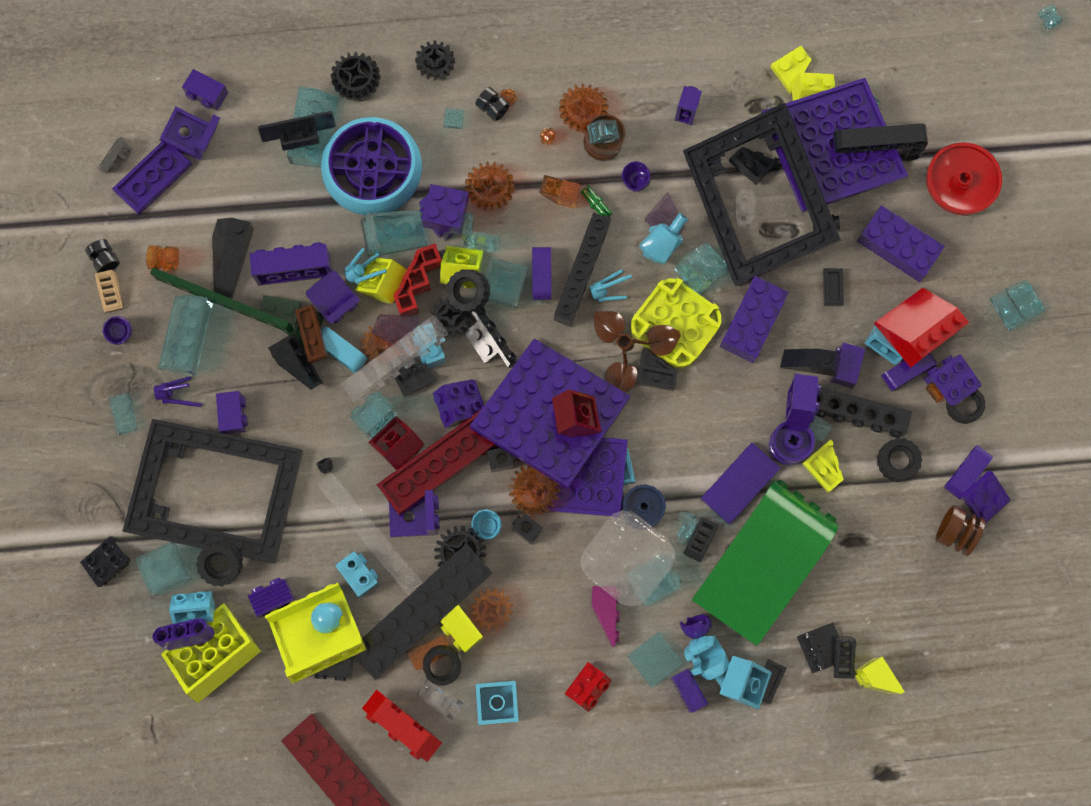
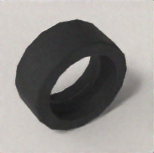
(956, 416)
(441, 680)

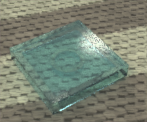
(654, 659)

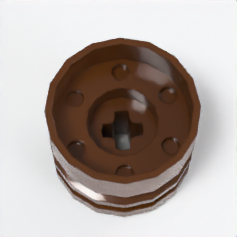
(604, 151)
(964, 532)

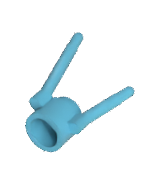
(354, 272)
(599, 289)

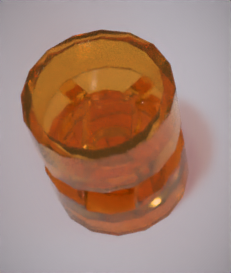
(159, 257)

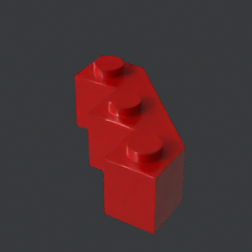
(416, 280)
(401, 726)

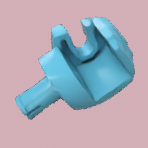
(663, 240)
(707, 658)

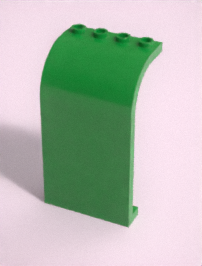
(767, 562)

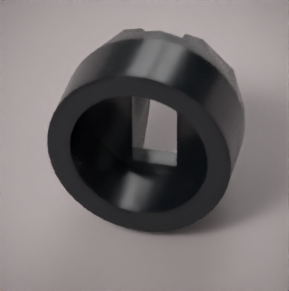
(325, 464)

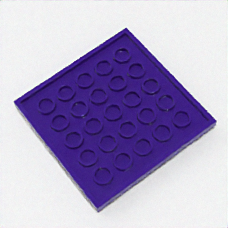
(845, 173)
(523, 418)

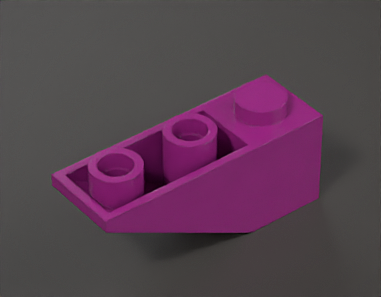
(605, 611)

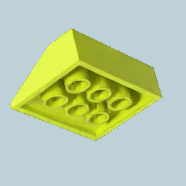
(209, 664)

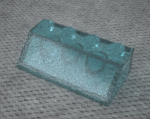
(311, 102)
(185, 334)

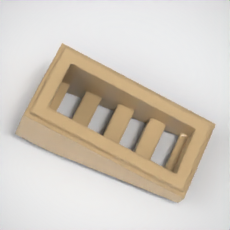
(100, 277)

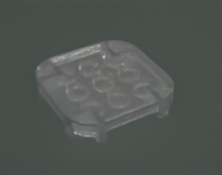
(628, 558)

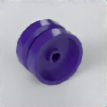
(787, 453)

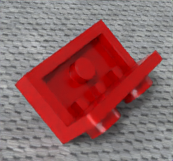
(588, 687)

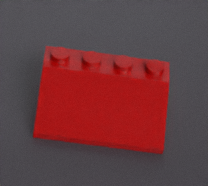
(920, 325)

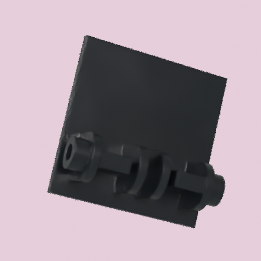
(105, 562)
(818, 647)

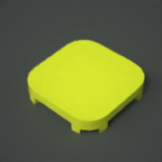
(686, 311)

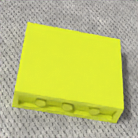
(302, 646)

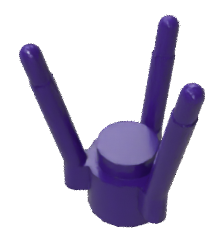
(165, 391)

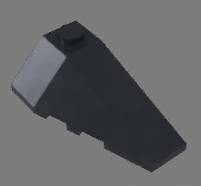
(229, 249)

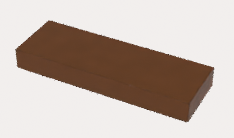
(311, 334)

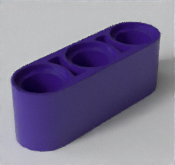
(541, 273)
(903, 373)
(968, 471)
(172, 637)

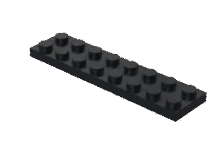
(422, 610)

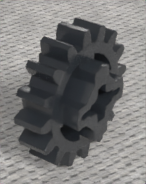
(442, 64)
(458, 315)

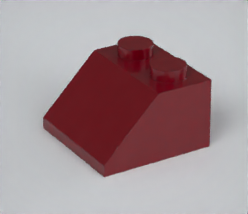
(576, 414)
(396, 443)

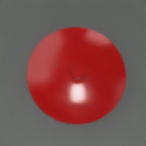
(964, 178)

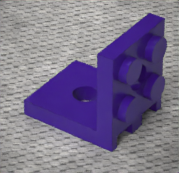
(199, 137)
(425, 520)

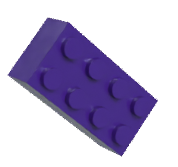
(900, 243)
(290, 264)
(754, 319)

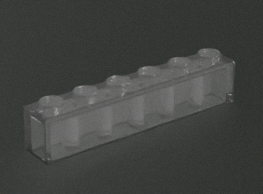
(394, 359)

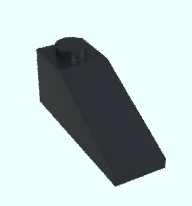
(293, 359)
(812, 361)

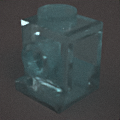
(603, 131)

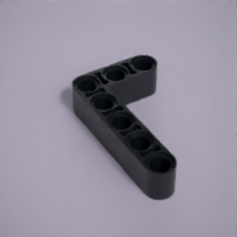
(909, 137)

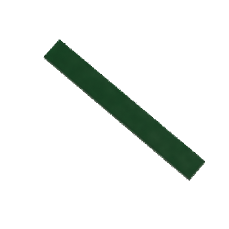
(222, 300)

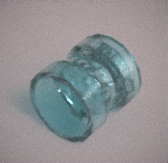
(1050, 16)

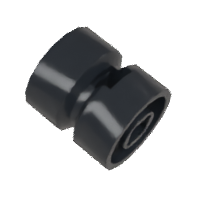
(494, 105)
(102, 256)

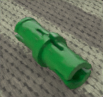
(595, 201)

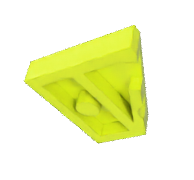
(790, 66)
(824, 467)

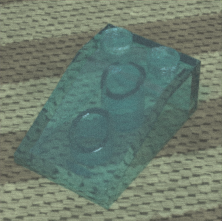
(393, 232)

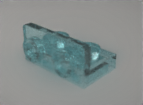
(688, 525)

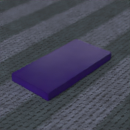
(152, 177)
(740, 483)

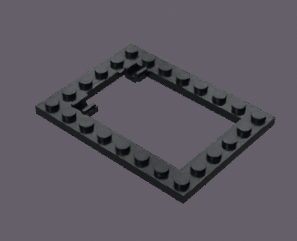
(709, 152)
(159, 445)

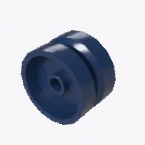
(649, 497)

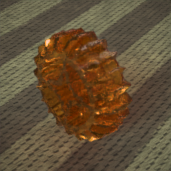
(599, 106)
(475, 181)
(518, 491)

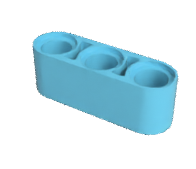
(342, 350)

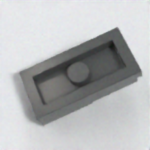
(109, 162)

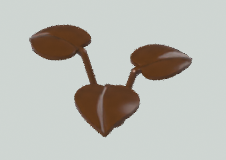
(611, 324)

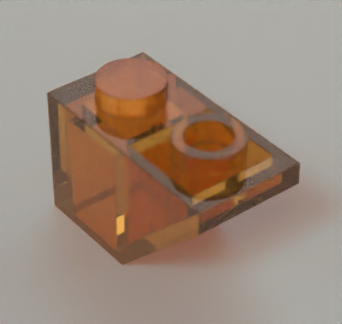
(560, 191)

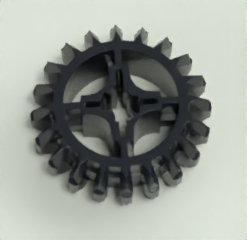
(343, 69)
(467, 536)

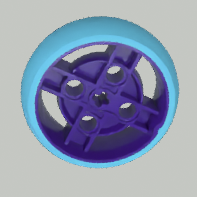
(338, 163)

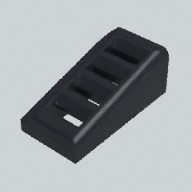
(695, 550)
(851, 657)

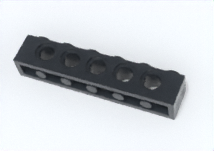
(582, 269)
(899, 416)

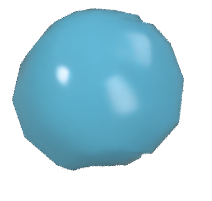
(487, 524)
(326, 617)

